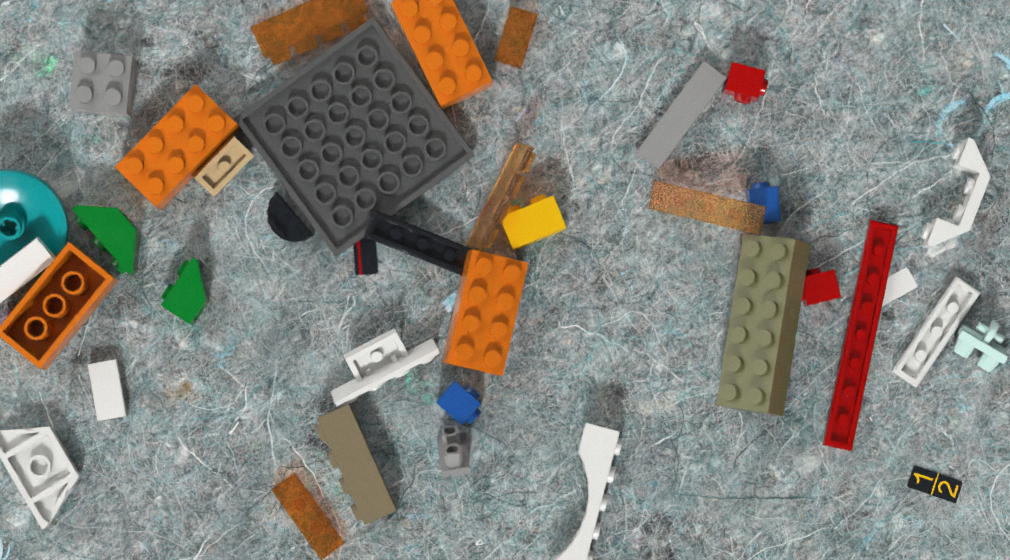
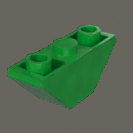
(112, 233)

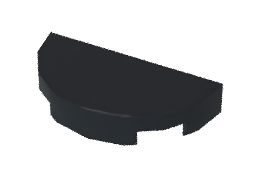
(285, 221)

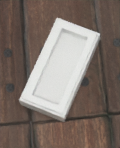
(107, 390)

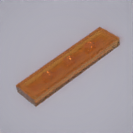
(707, 207)

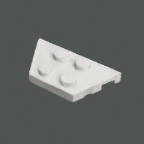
(39, 469)

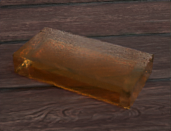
(516, 37)

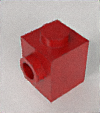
(745, 83)
(820, 287)

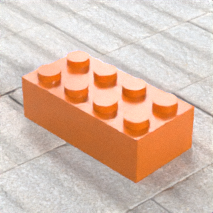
(443, 49)
(177, 147)
(57, 306)
(485, 312)

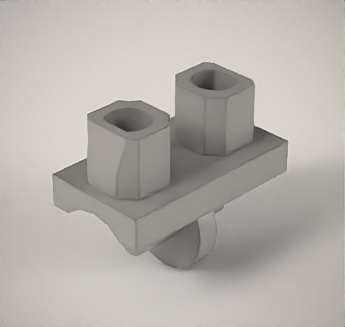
(453, 452)

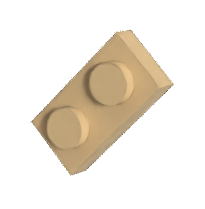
(222, 165)

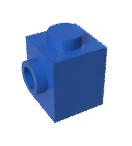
(460, 403)

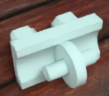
(992, 352)

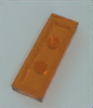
(308, 516)

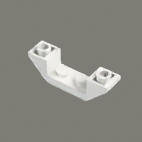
(970, 161)

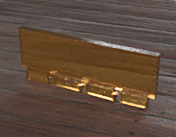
(300, 25)
(497, 203)

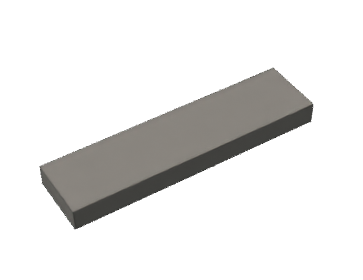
(681, 115)

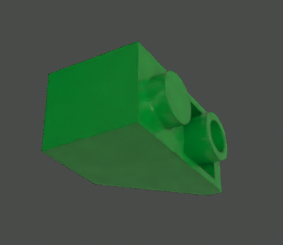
(189, 293)

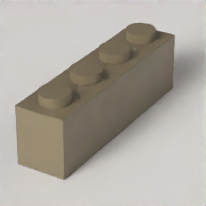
(356, 463)

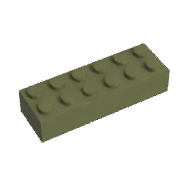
(763, 324)

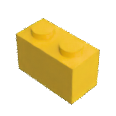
(533, 222)

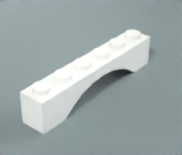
(596, 451)

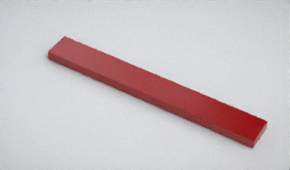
(860, 335)

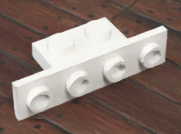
(379, 362)

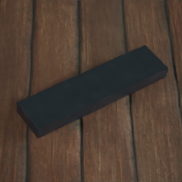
(416, 242)

